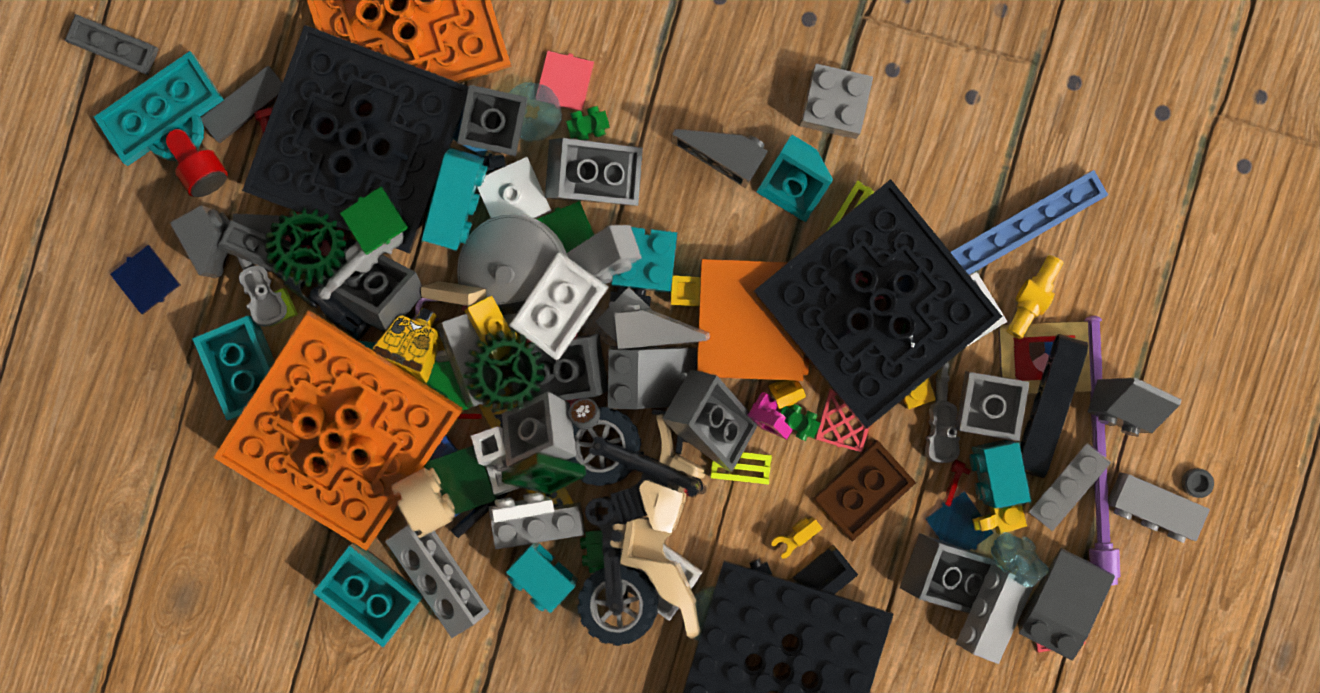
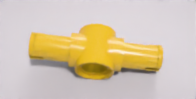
(1034, 297)

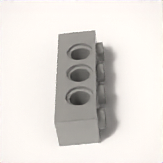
(438, 579)

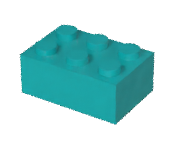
(454, 199)
(235, 362)
(368, 594)

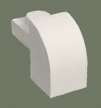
(491, 453)

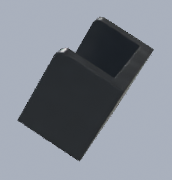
(827, 572)

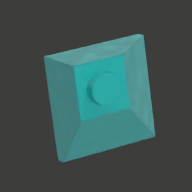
(796, 179)

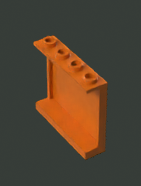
(742, 331)

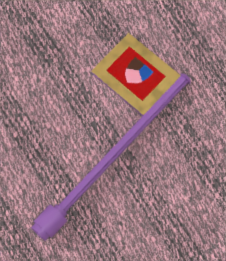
(1026, 361)

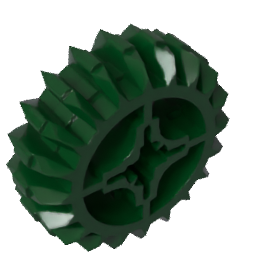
(294, 228)
(511, 359)

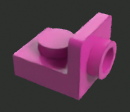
(766, 416)

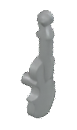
(357, 261)
(265, 305)
(942, 442)

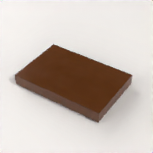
(864, 490)

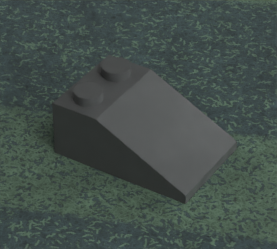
(726, 153)
(593, 172)
(380, 293)
(575, 375)
(647, 375)
(711, 418)
(945, 573)
(1065, 604)

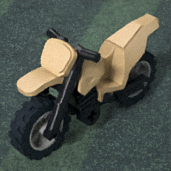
(636, 542)

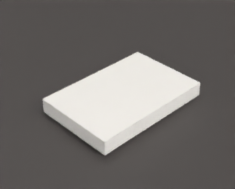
(558, 306)

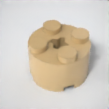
(423, 502)

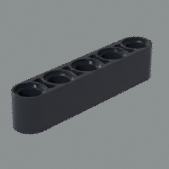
(1052, 404)

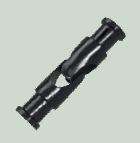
(332, 309)

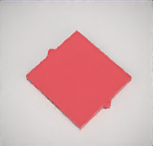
(567, 78)

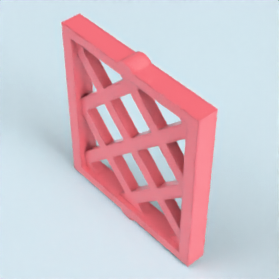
(839, 442)

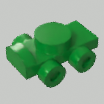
(594, 122)
(804, 424)
(593, 544)

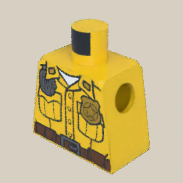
(411, 344)

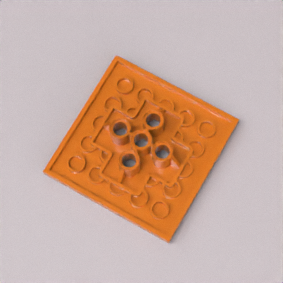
(449, 39)
(320, 378)

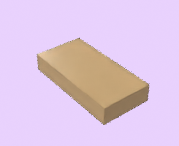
(453, 293)

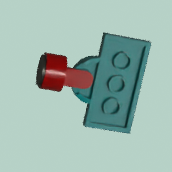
(166, 119)

